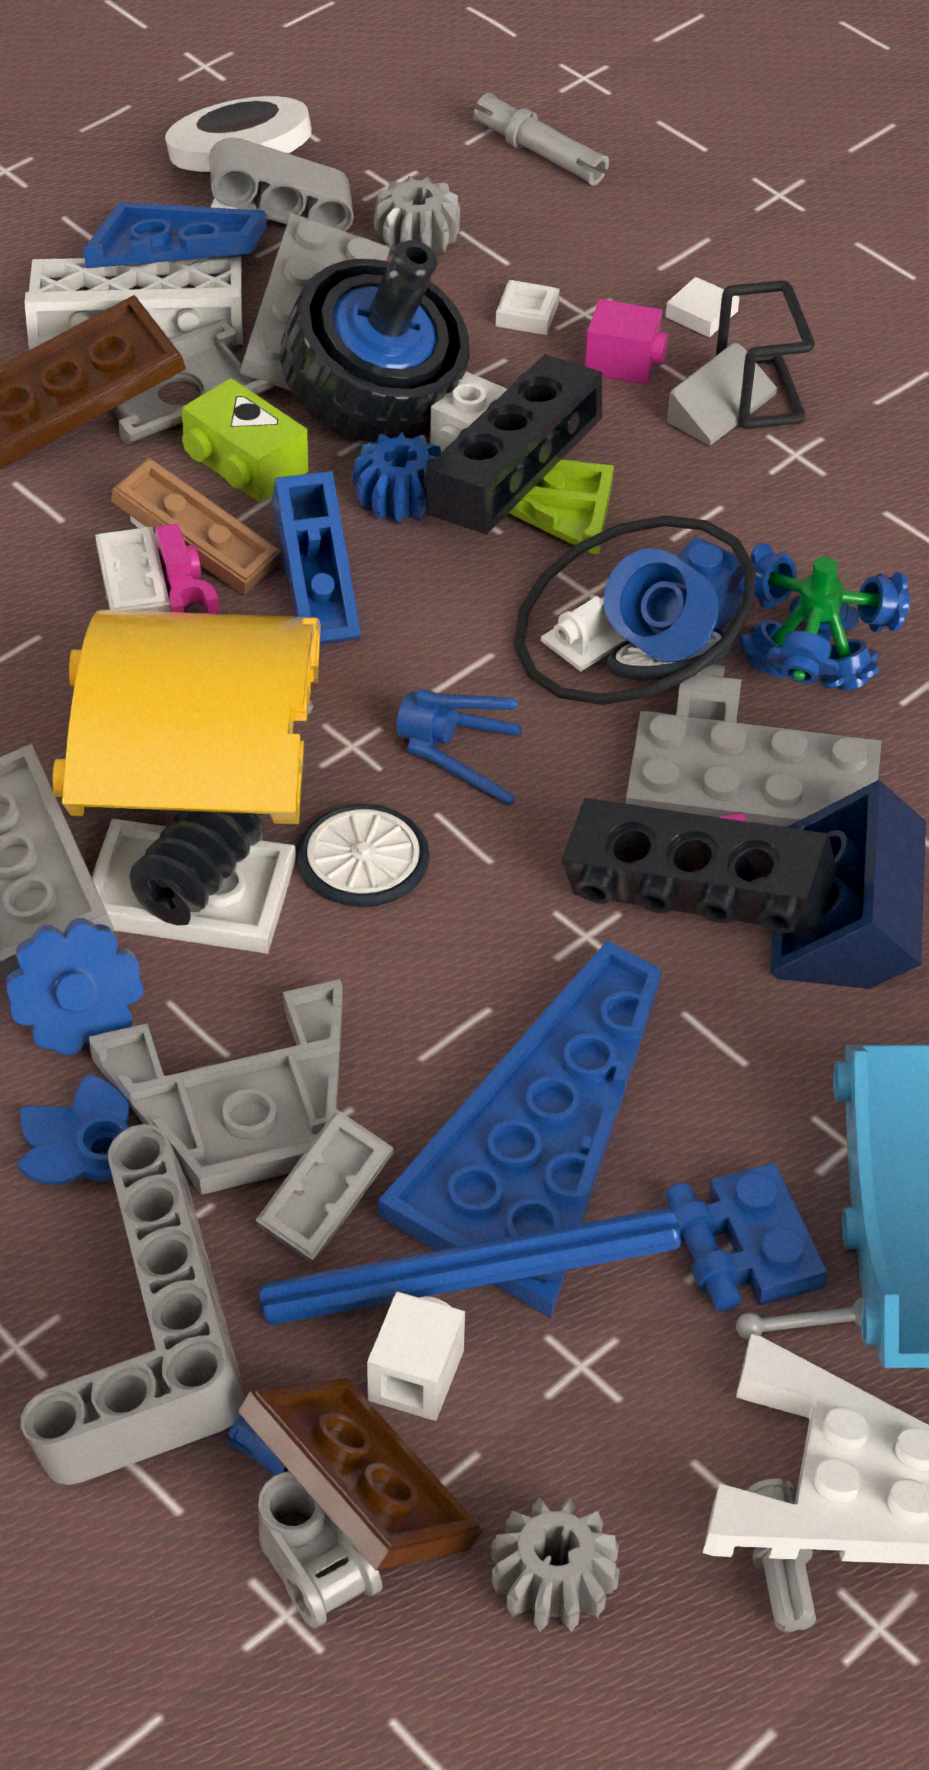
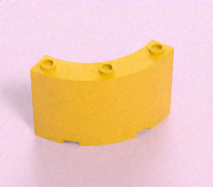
(189, 713)

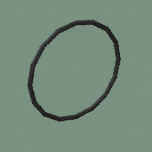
(671, 680)

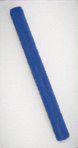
(470, 1265)

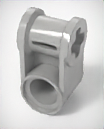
(314, 1557)

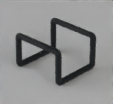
(767, 354)

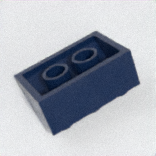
(875, 900)

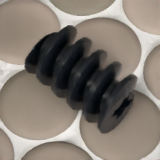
(192, 861)

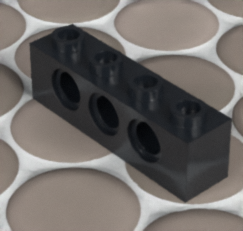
(513, 444)
(672, 844)

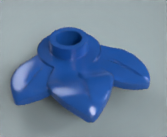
(69, 1139)

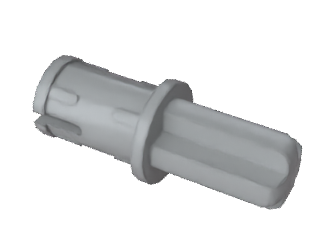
(785, 1578)

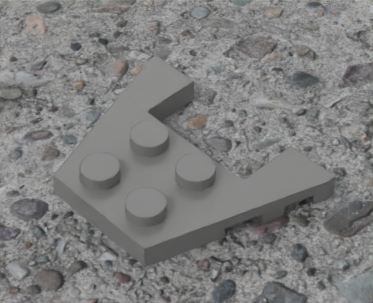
(240, 1115)

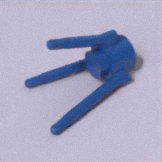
(432, 718)

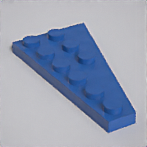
(536, 1127)

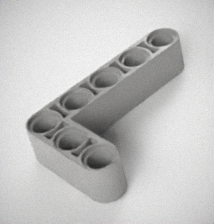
(192, 1377)

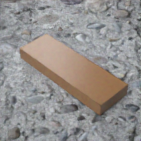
(222, 542)

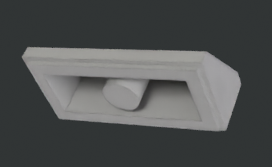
(709, 399)

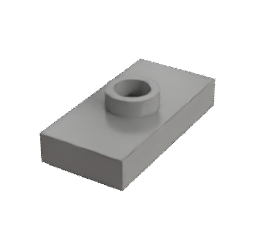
(324, 1186)

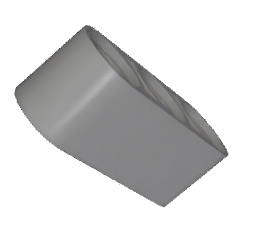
(263, 170)

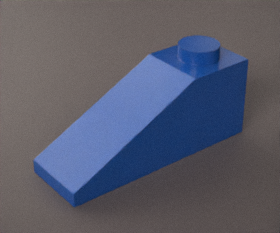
(315, 554)

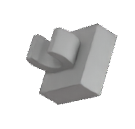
(710, 695)

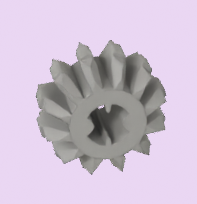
(418, 213)
(584, 1559)

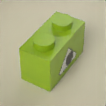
(244, 439)

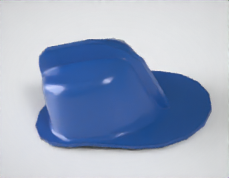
(661, 604)

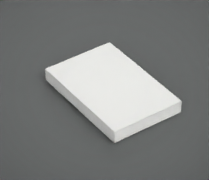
(236, 917)

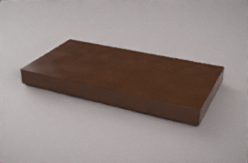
(81, 376)

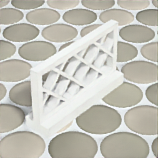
(57, 306)

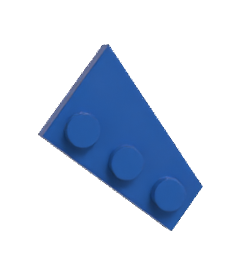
(173, 232)

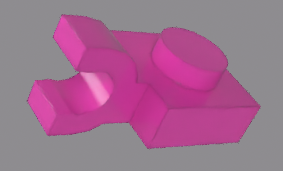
(183, 572)

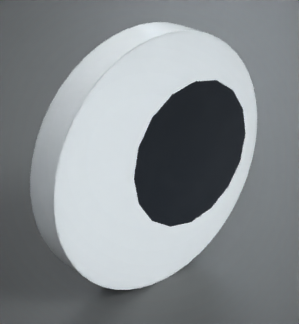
(264, 120)

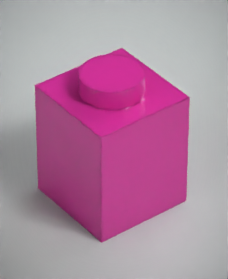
(625, 341)

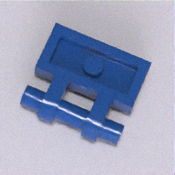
(764, 1230)

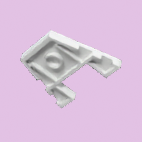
(858, 1478)

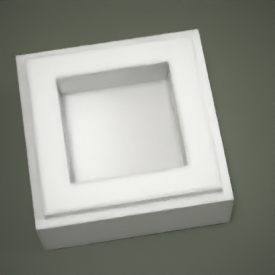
(698, 306)
(527, 307)

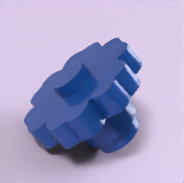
(73, 985)

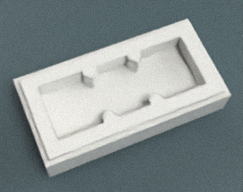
(132, 570)

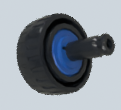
(375, 345)

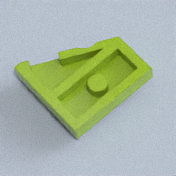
(569, 501)

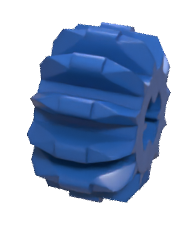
(391, 476)

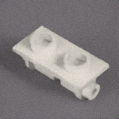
(584, 635)

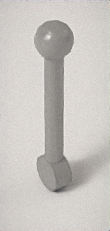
(751, 1323)

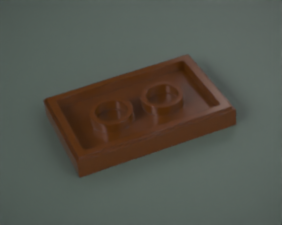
(360, 1472)

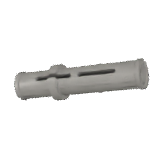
(525, 130)

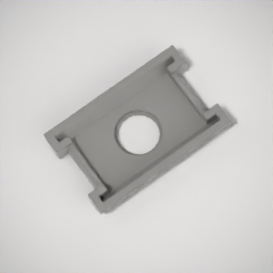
(208, 364)

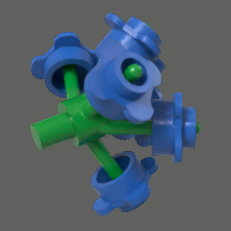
(824, 613)

